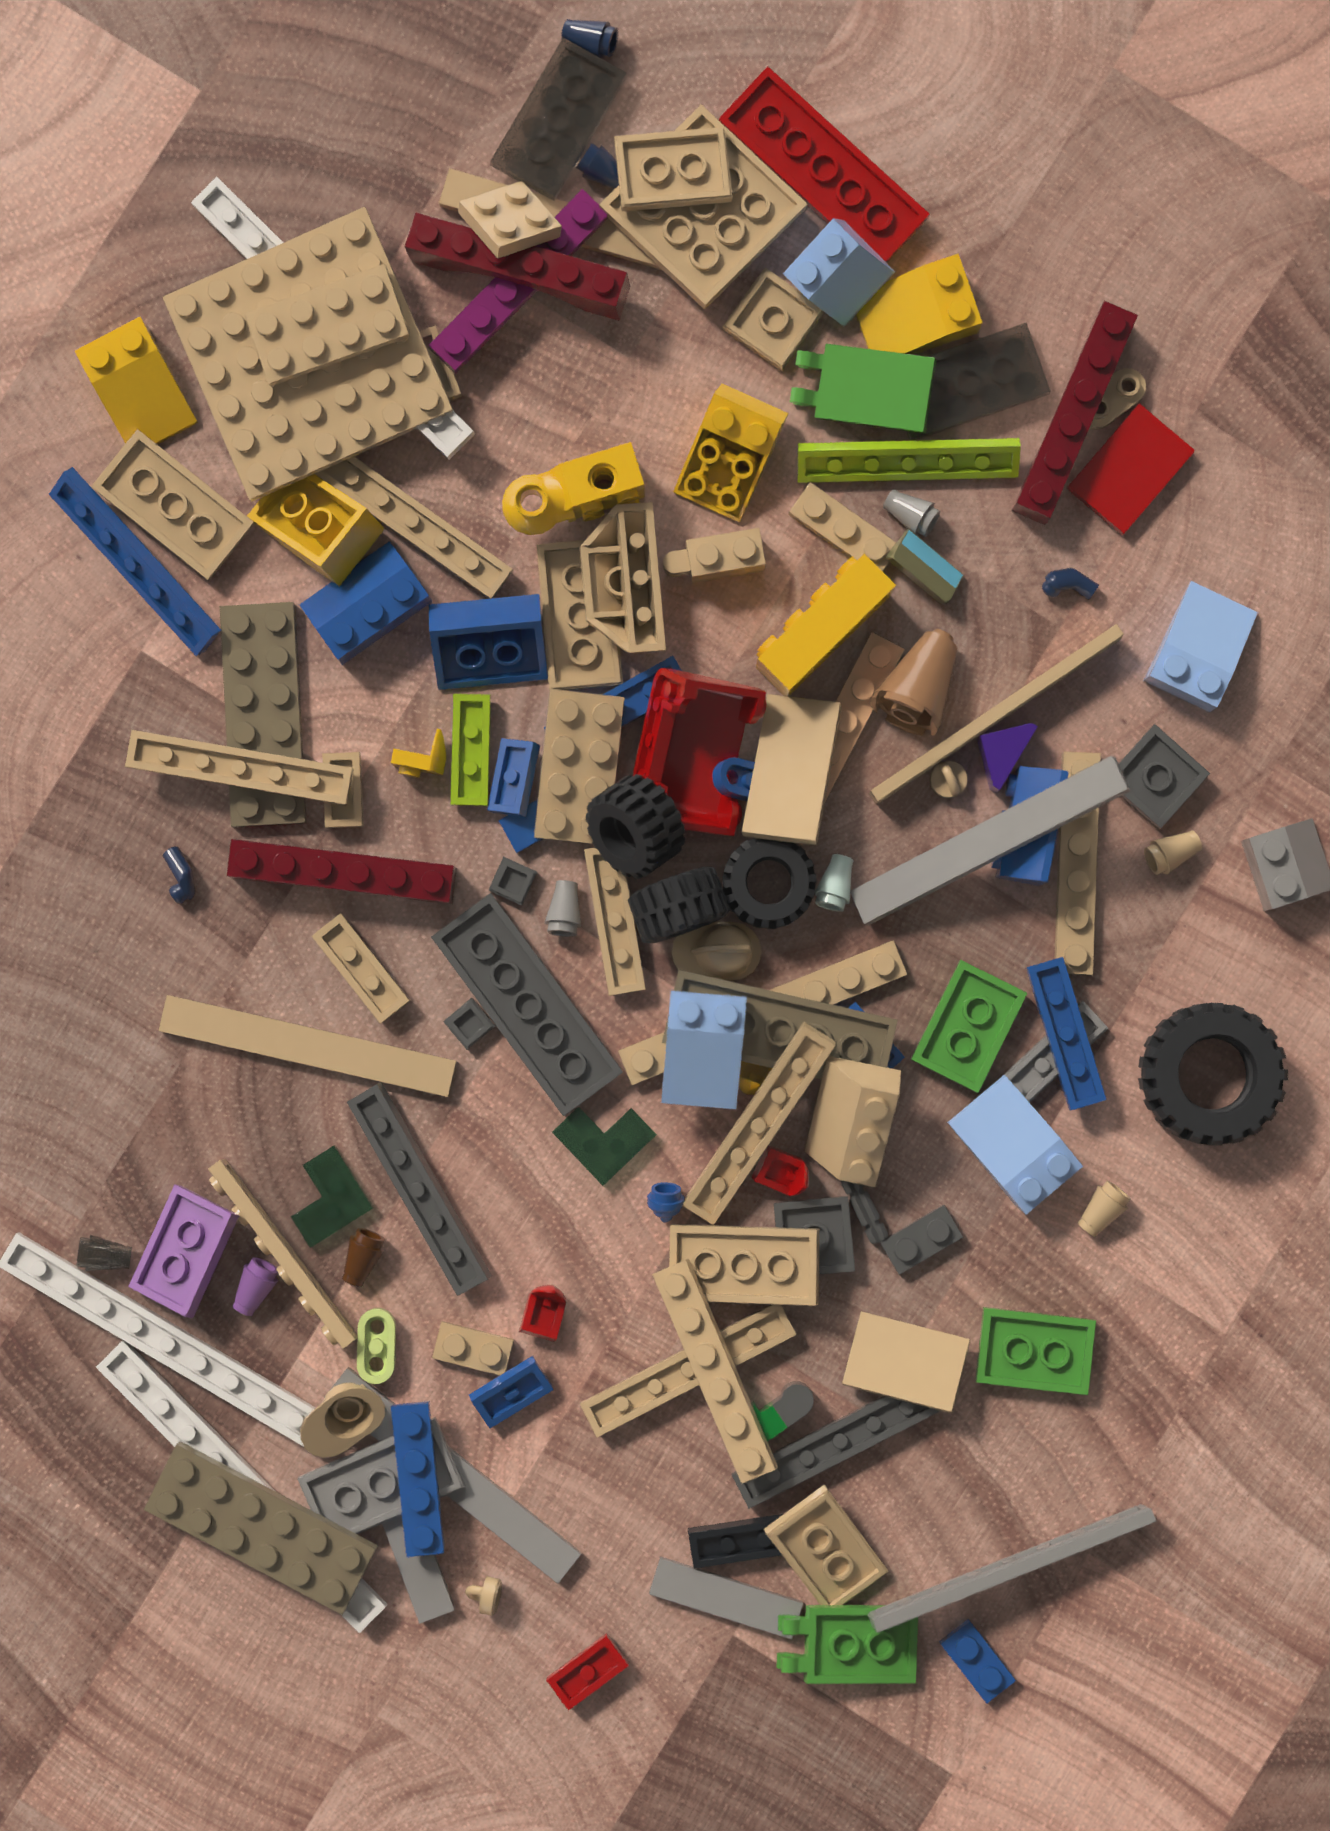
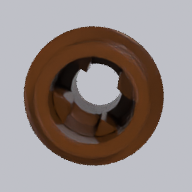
(362, 1255)

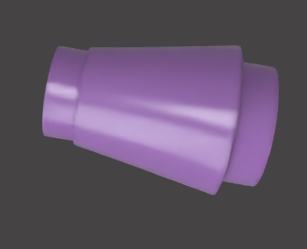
(255, 1284)

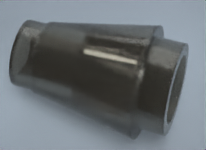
(102, 1254)

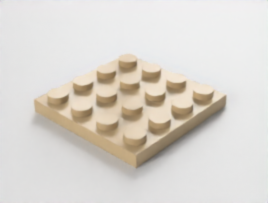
(715, 242)

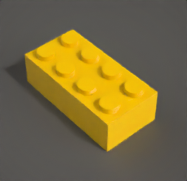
(825, 625)

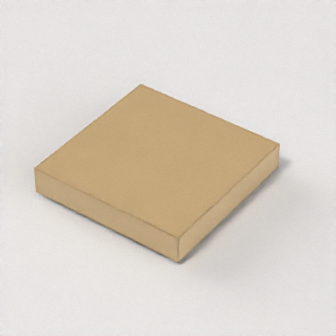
(773, 319)

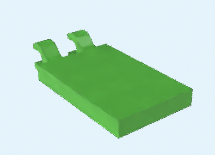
(868, 387)
(847, 1649)

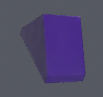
(1001, 752)

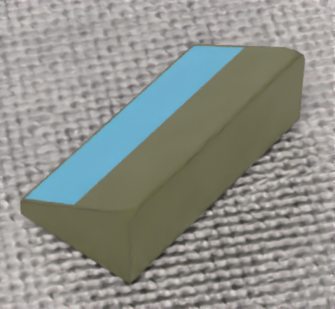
(925, 567)

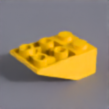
(730, 452)

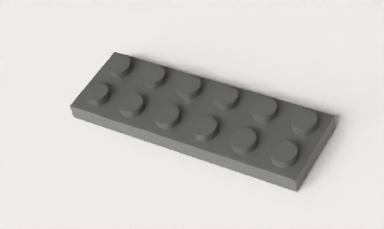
(527, 1004)

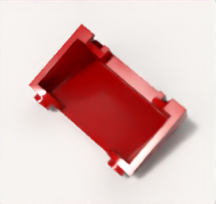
(686, 733)

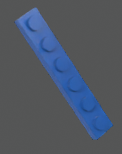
(134, 561)

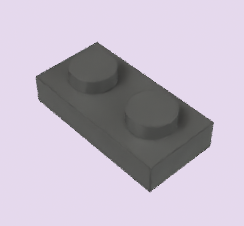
(921, 1239)

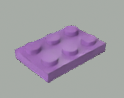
(183, 1251)

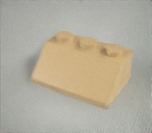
(853, 1119)

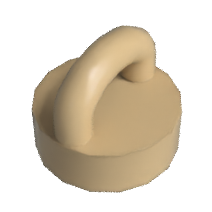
(948, 779)
(488, 1595)

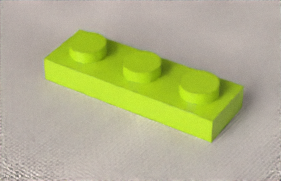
(470, 749)

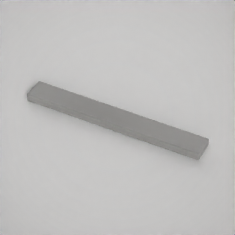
(990, 840)
(494, 1506)
(1010, 1567)

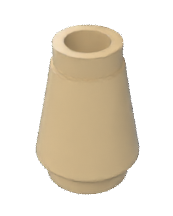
(1170, 852)
(1104, 1208)

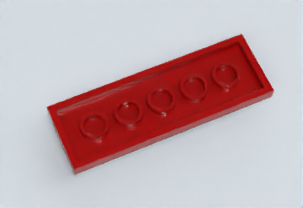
(822, 164)

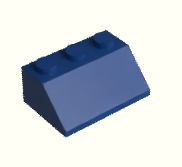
(367, 604)
(488, 641)
(1032, 861)

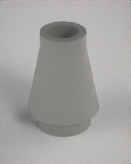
(912, 512)
(564, 912)

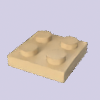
(509, 219)

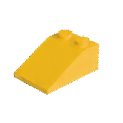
(921, 309)
(136, 383)
(318, 525)

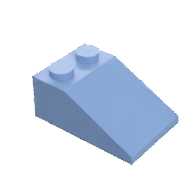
(1201, 647)
(703, 1049)
(1015, 1144)

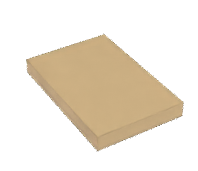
(673, 169)
(906, 1362)
(826, 1549)

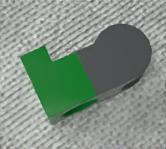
(785, 1410)

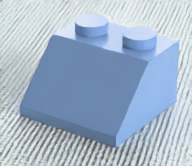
(839, 271)

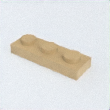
(841, 526)
(360, 968)

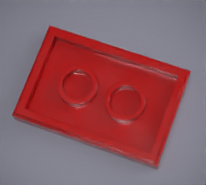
(1130, 469)

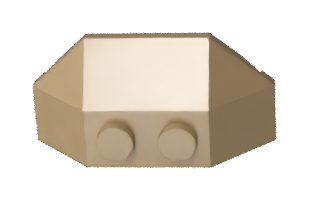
(624, 579)

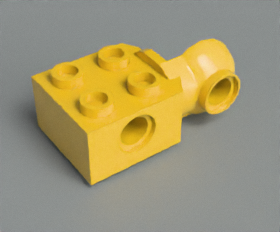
(571, 491)

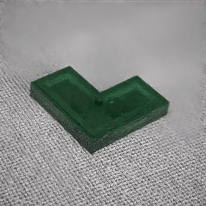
(604, 1152)
(340, 1202)

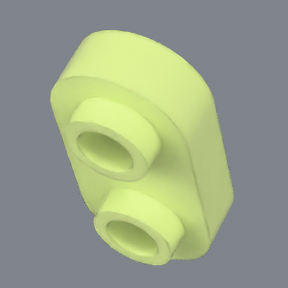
(376, 1345)

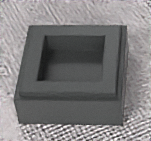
(513, 881)
(469, 1023)

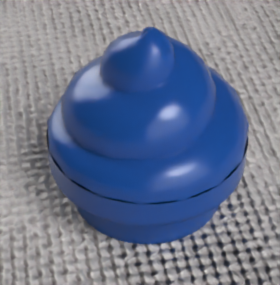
(665, 1200)

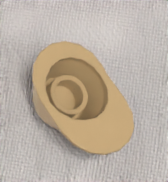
(718, 951)
(342, 1420)

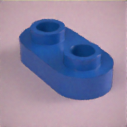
(740, 776)

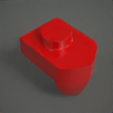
(782, 1172)
(543, 1312)

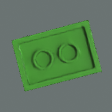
(969, 1026)
(1035, 1351)

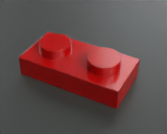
(587, 1671)

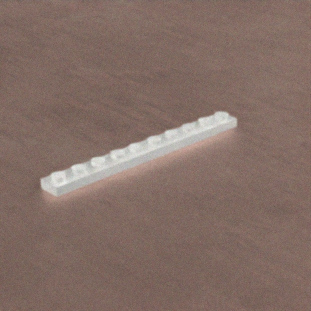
(253, 237)
(156, 1336)
(182, 1423)

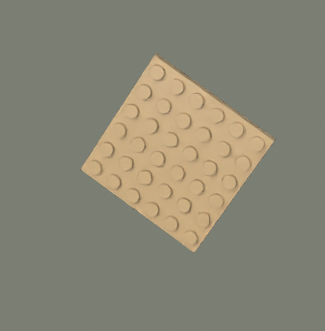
(321, 416)

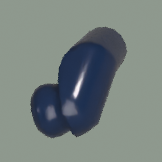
(1068, 579)
(182, 872)

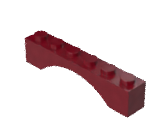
(571, 279)
(1075, 413)
(341, 871)

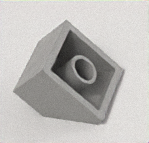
(1287, 864)

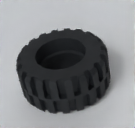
(1262, 1081)

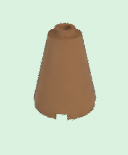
(919, 685)

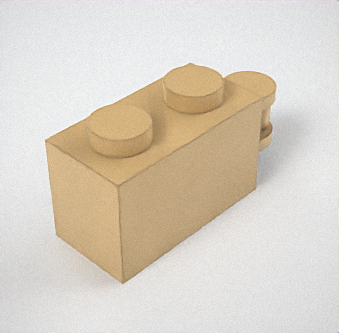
(717, 556)

